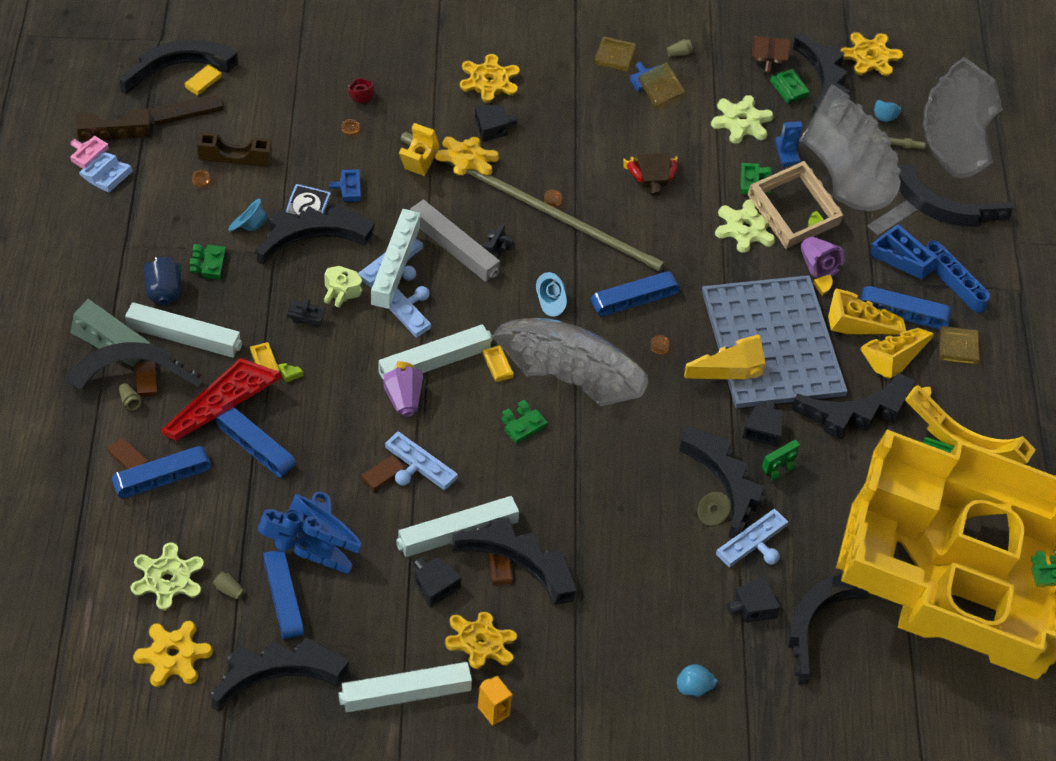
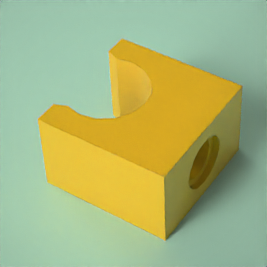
(424, 141)

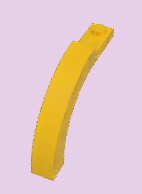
(950, 431)

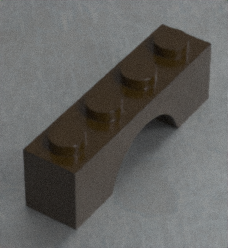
(133, 125)
(213, 148)

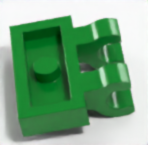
(750, 174)
(213, 260)
(524, 427)
(781, 456)
(1044, 573)

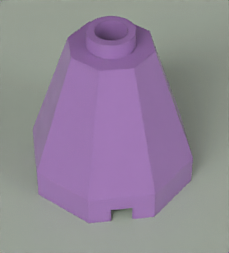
(822, 257)
(404, 389)

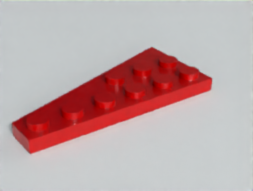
(230, 389)

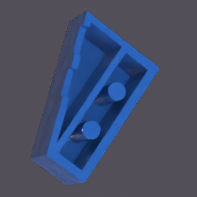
(903, 252)

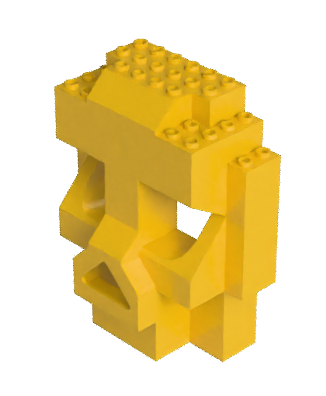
(923, 503)

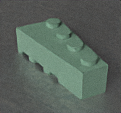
(102, 329)

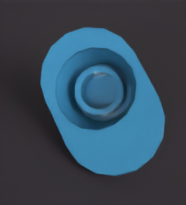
(251, 219)
(551, 294)

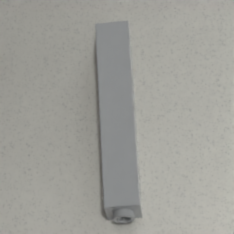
(456, 242)

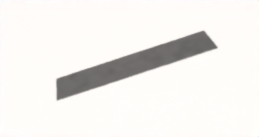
(892, 217)

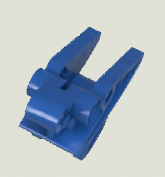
(315, 530)

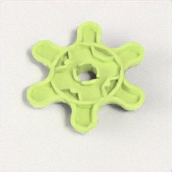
(738, 126)
(742, 233)
(167, 564)

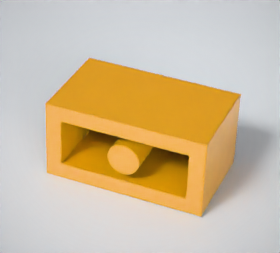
(494, 700)

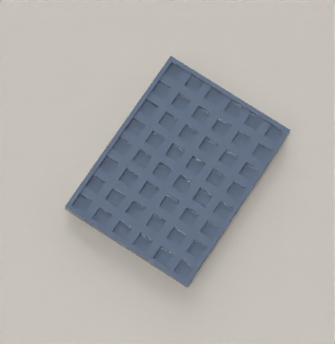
(791, 334)

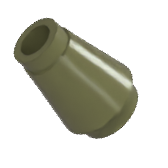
(680, 48)
(130, 399)
(227, 584)

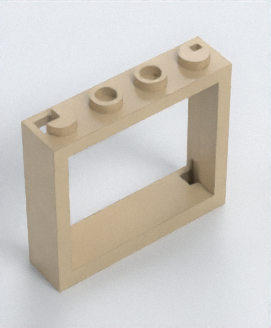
(774, 219)

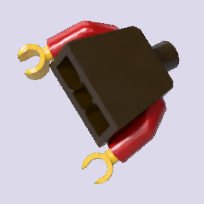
(652, 170)

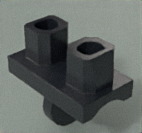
(498, 241)
(306, 312)

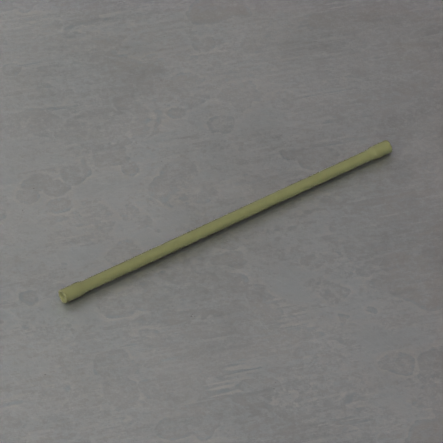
(546, 208)

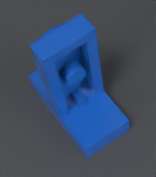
(788, 143)

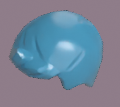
(886, 111)
(695, 680)

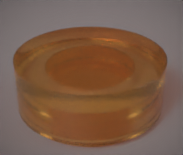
(350, 127)
(200, 178)
(553, 197)
(660, 344)

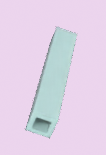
(183, 330)
(441, 351)
(440, 530)
(405, 687)

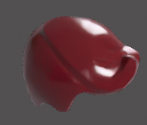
(361, 90)

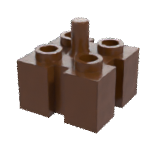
(770, 50)

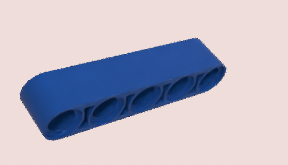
(958, 278)
(634, 293)
(908, 307)
(256, 442)
(161, 472)
(283, 594)

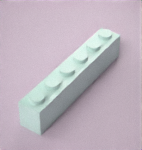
(395, 259)

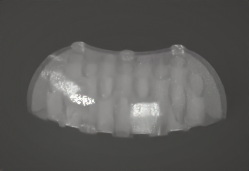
(958, 116)
(854, 152)
(574, 356)

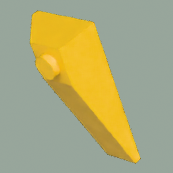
(855, 316)
(895, 353)
(737, 362)

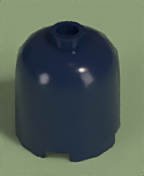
(162, 280)

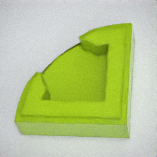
(815, 218)
(290, 372)

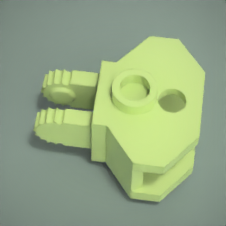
(341, 286)

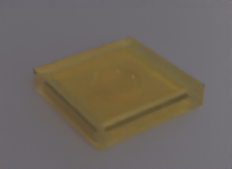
(615, 53)
(661, 84)
(959, 345)

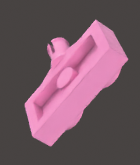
(87, 151)

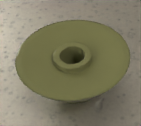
(718, 512)

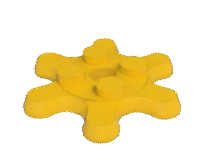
(872, 47)
(489, 69)
(467, 155)
(480, 630)
(173, 665)

